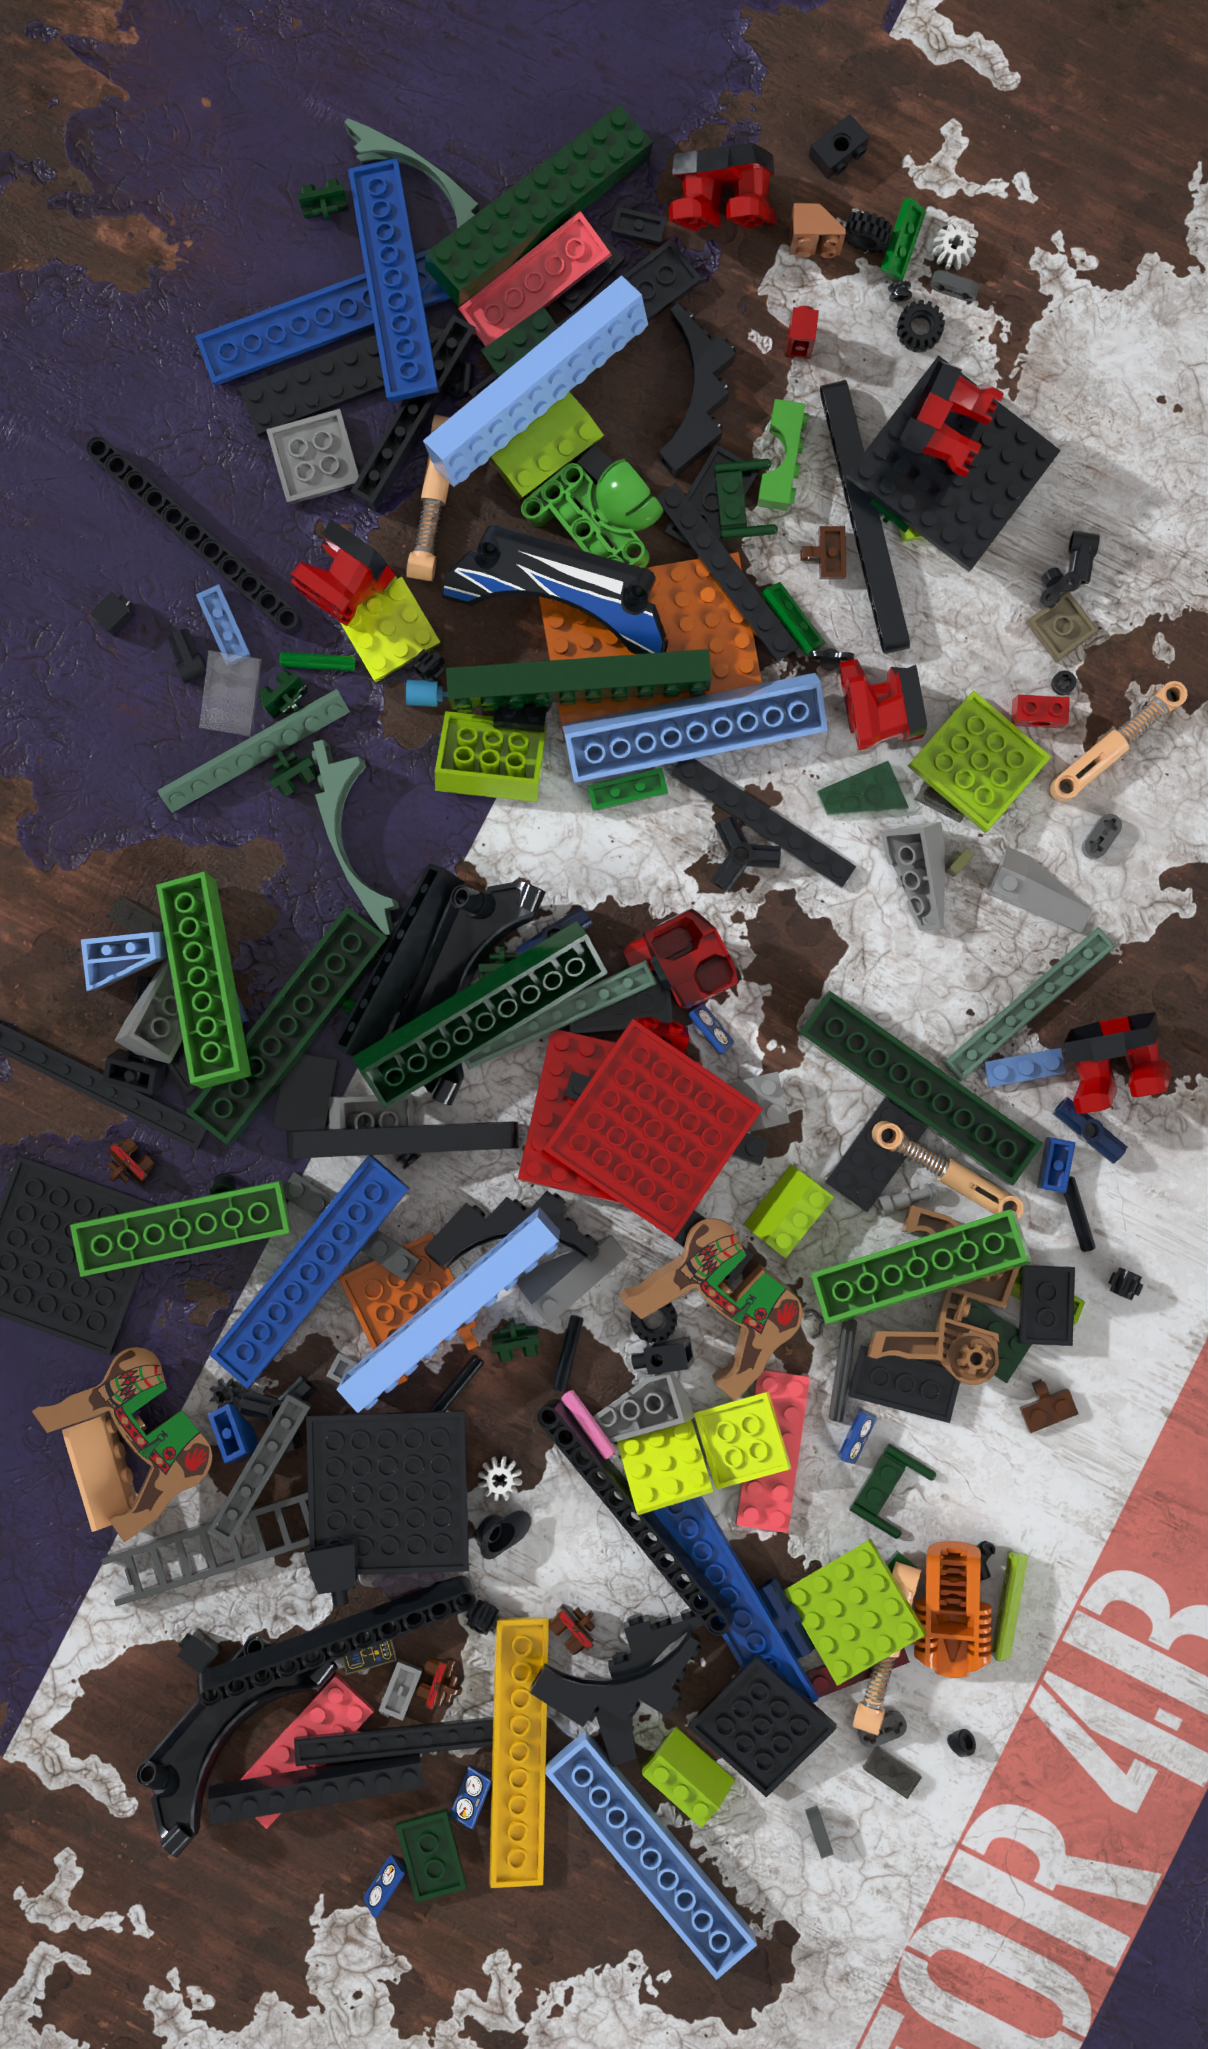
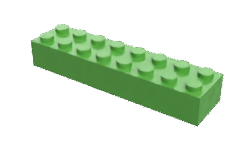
(203, 980)
(180, 1228)
(921, 1267)

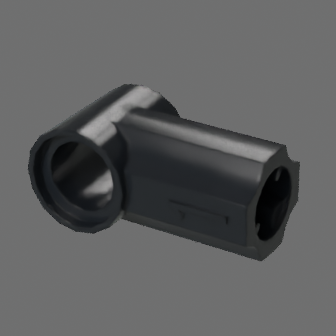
(1083, 549)
(189, 662)

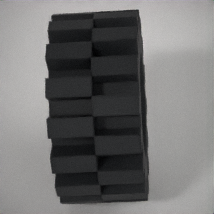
(868, 232)
(920, 311)
(658, 1334)

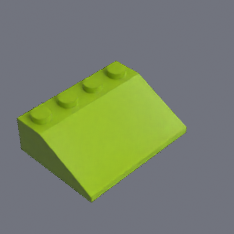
(546, 446)
(488, 759)

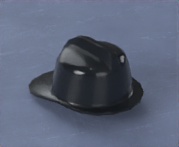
(500, 1533)

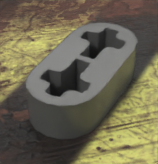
(955, 286)
(1106, 840)
(885, 1734)
(819, 1831)

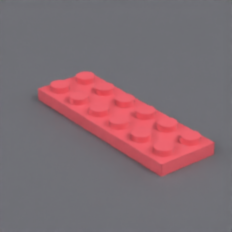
(536, 279)
(768, 1500)
(331, 1711)

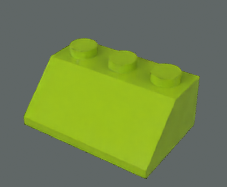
(788, 1211)
(688, 1776)

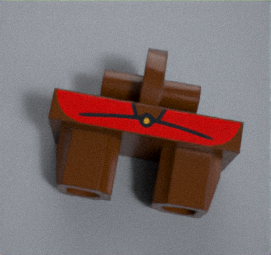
(122, 1154)
(581, 1638)
(443, 1685)

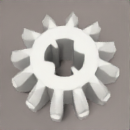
(952, 256)
(501, 1487)

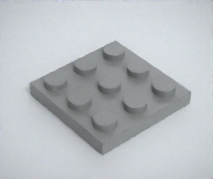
(313, 456)

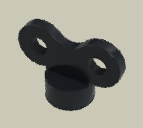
(1057, 585)
(830, 658)

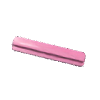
(588, 1424)

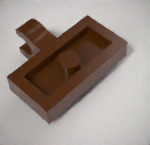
(830, 552)
(1048, 1408)

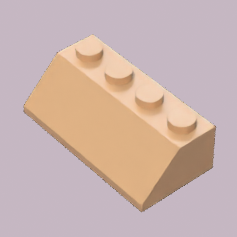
(100, 1469)

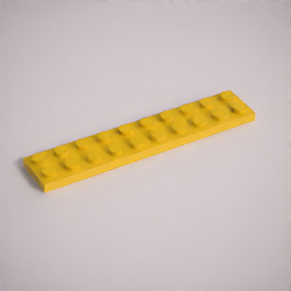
(518, 1754)

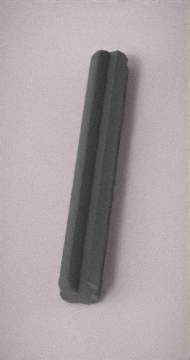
(842, 1370)

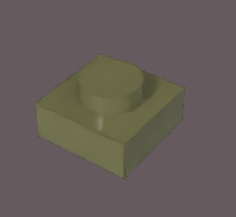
(958, 861)

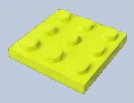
(390, 630)
(742, 1440)
(664, 1467)

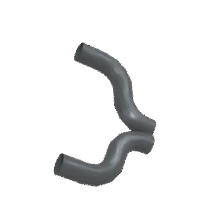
(821, 1324)

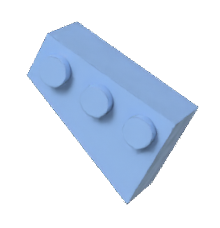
(120, 956)

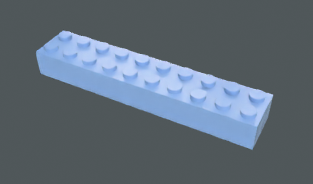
(537, 381)
(695, 727)
(448, 1310)
(651, 1854)

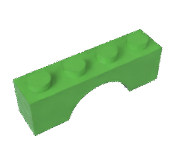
(786, 425)

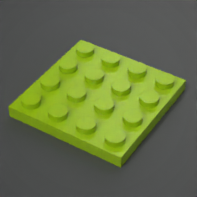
(979, 761)
(855, 1612)

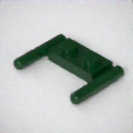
(732, 501)
(881, 1484)

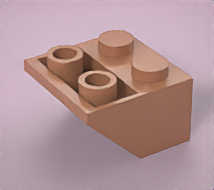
(814, 232)

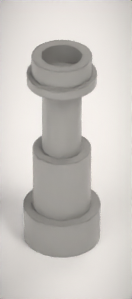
(890, 1204)

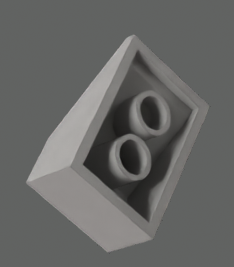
(768, 1094)
(366, 1111)

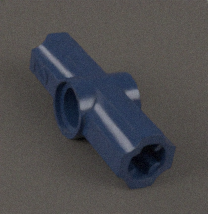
(576, 915)
(1102, 1141)
(786, 1617)

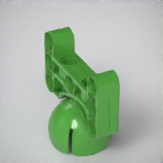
(612, 508)

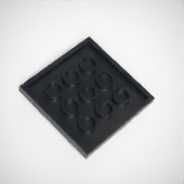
(762, 1725)

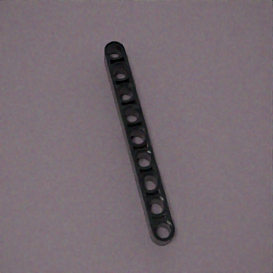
(402, 1139)

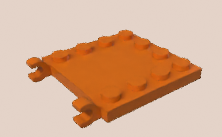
(387, 1302)

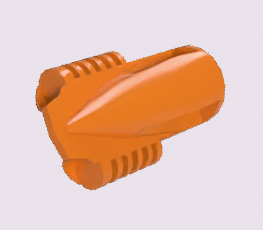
(952, 1612)

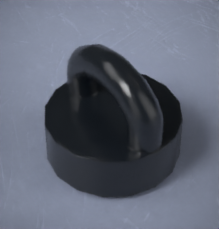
(222, 1183)
(962, 1742)

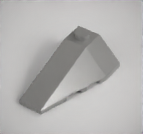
(920, 865)
(1032, 888)
(154, 1021)
(563, 1280)
(647, 1407)

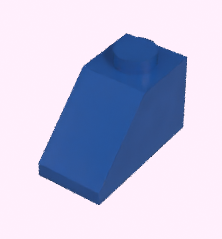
(233, 1434)

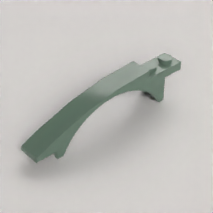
(378, 147)
(337, 781)

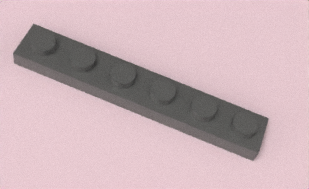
(379, 1247)
(259, 1468)

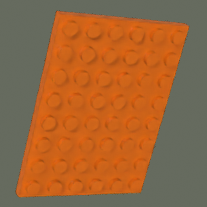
(693, 617)

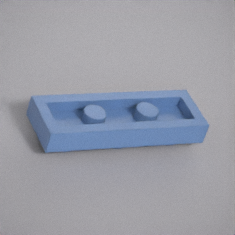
(222, 621)
(1024, 1067)

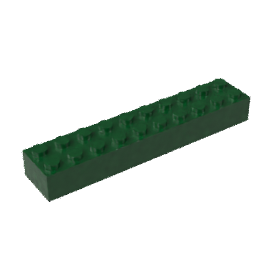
(538, 205)
(579, 680)
(480, 1015)
(292, 1024)
(920, 1088)

